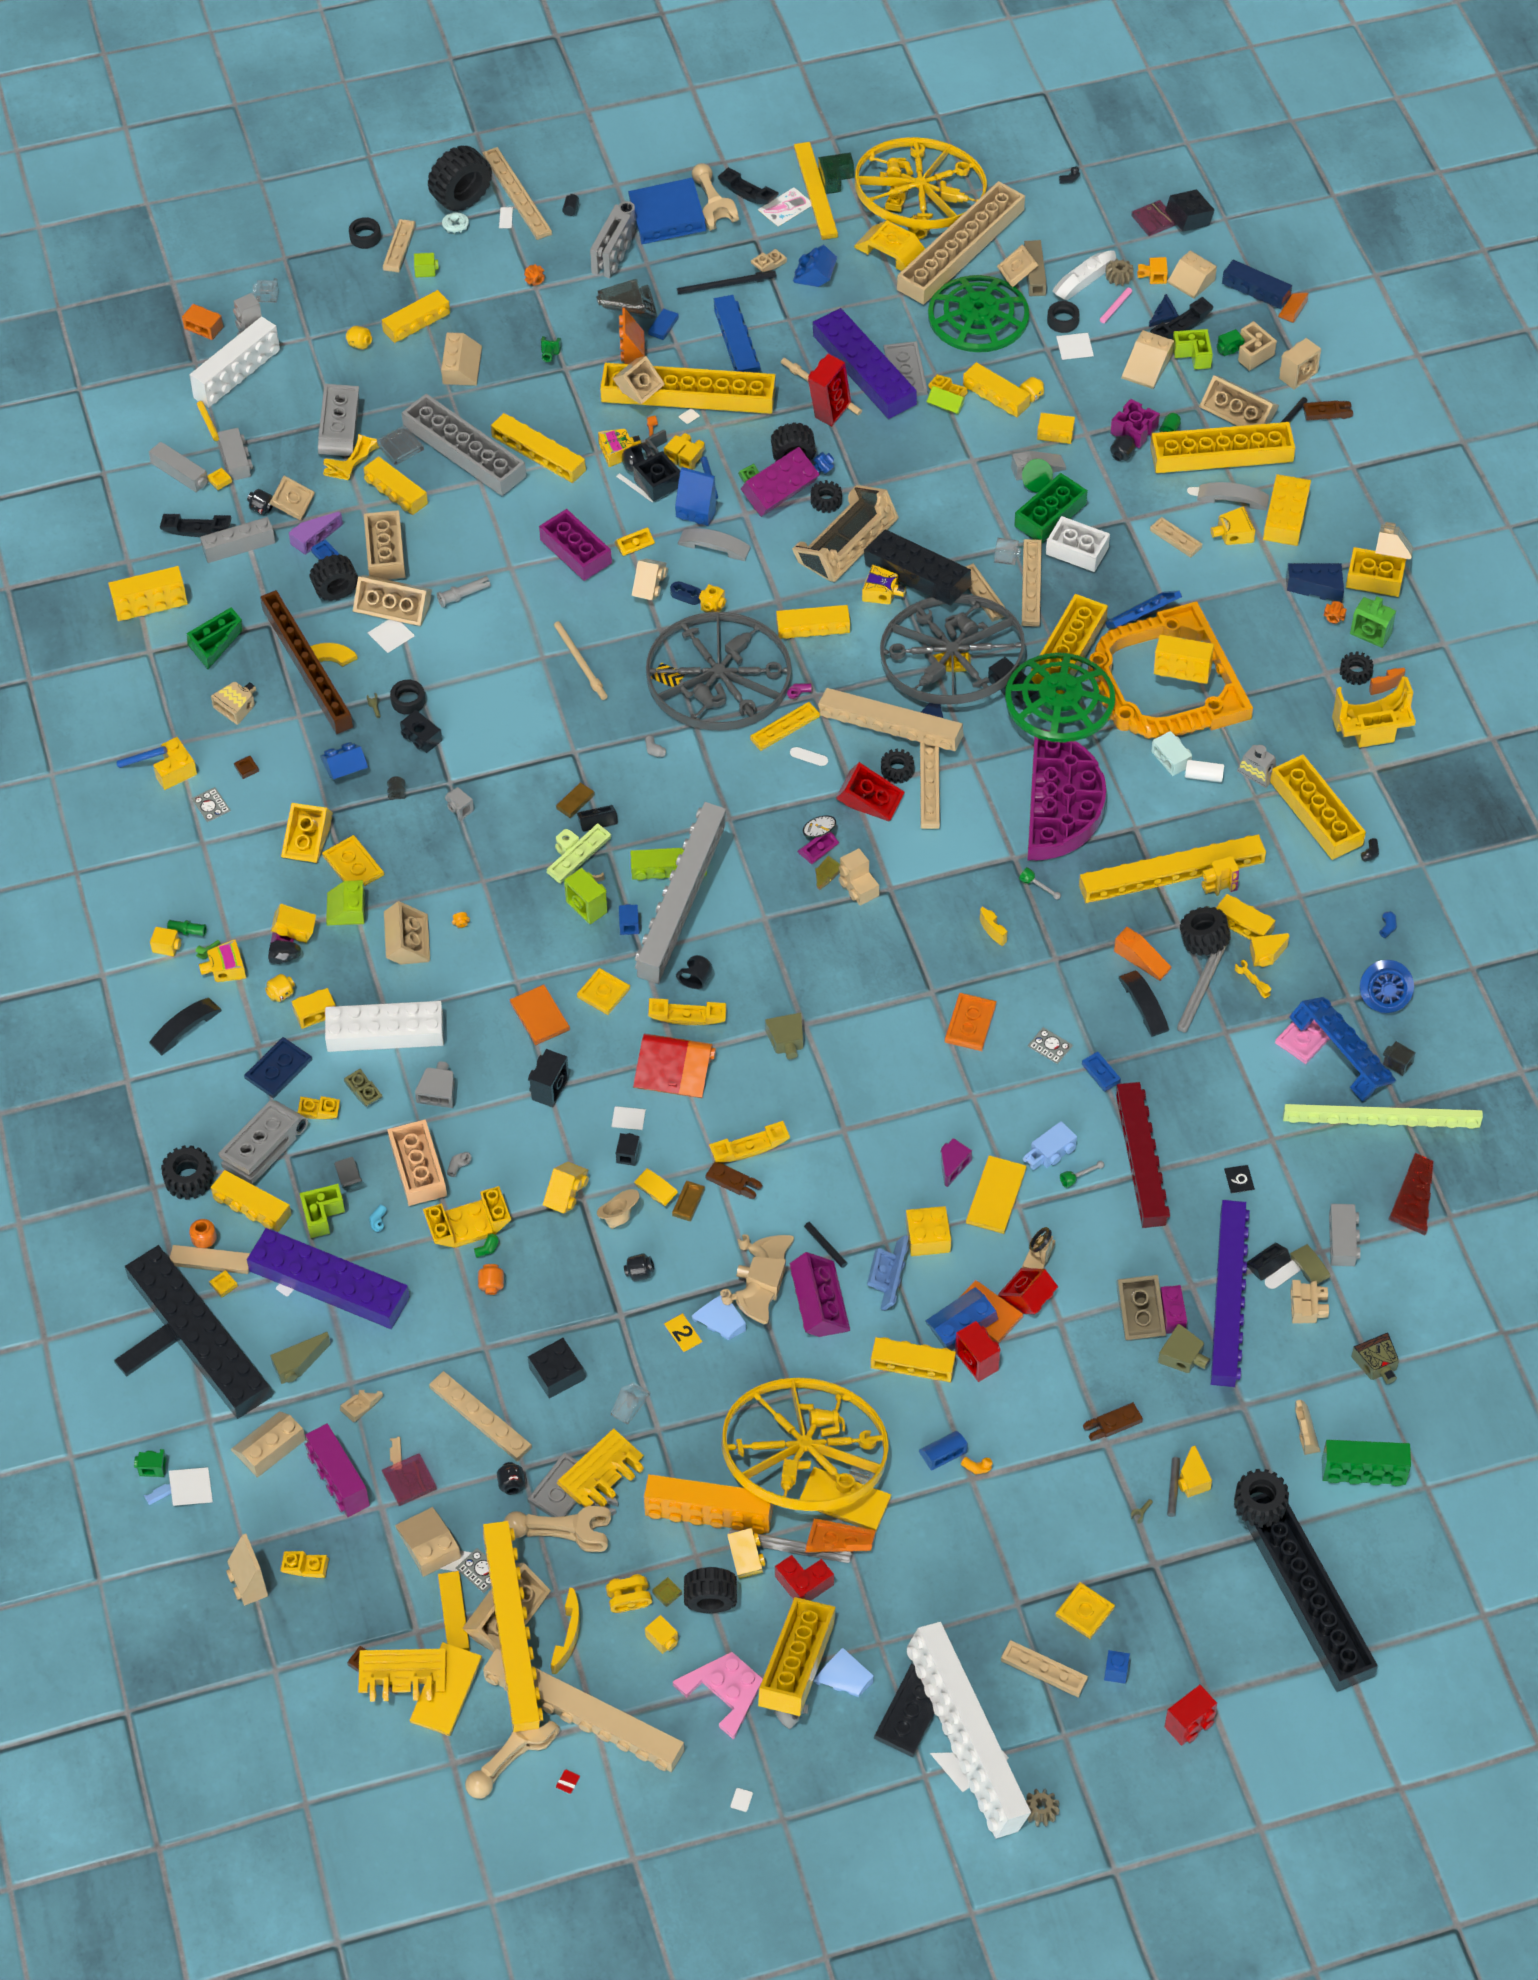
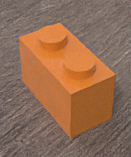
(202, 321)

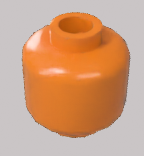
(202, 1233)
(490, 1279)

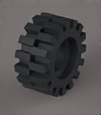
(826, 489)
(1358, 660)
(897, 774)

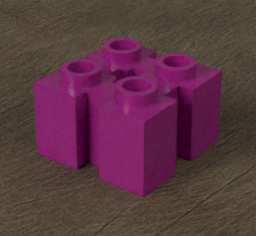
(1135, 422)

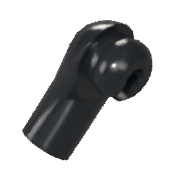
(1072, 177)
(1372, 852)

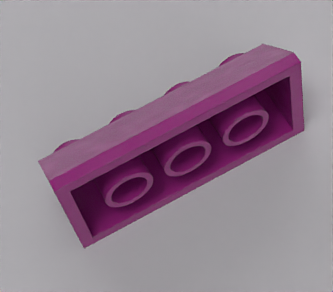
(819, 1295)

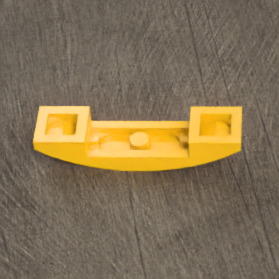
(686, 1014)
(750, 1145)
(562, 1654)

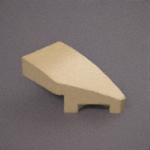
(360, 1404)

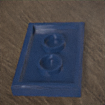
(278, 1067)

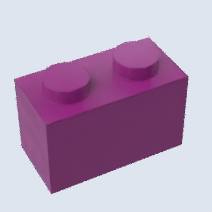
(1173, 1307)

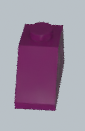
(954, 1160)

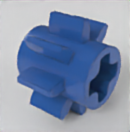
(823, 462)

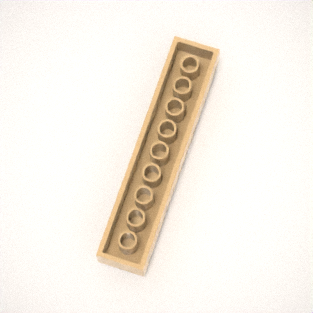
(960, 242)

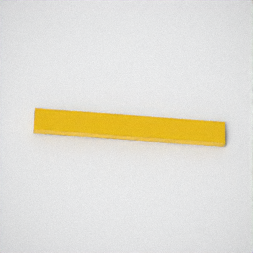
(815, 190)

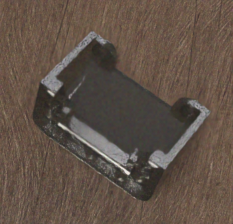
(629, 296)

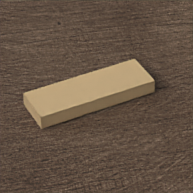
(1176, 537)

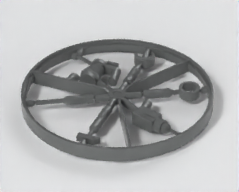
(937, 669)
(702, 691)

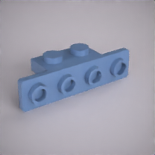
(886, 1271)

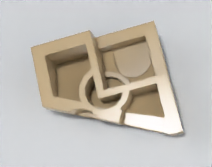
(1307, 1433)

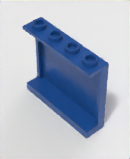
(667, 210)

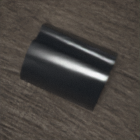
(570, 205)

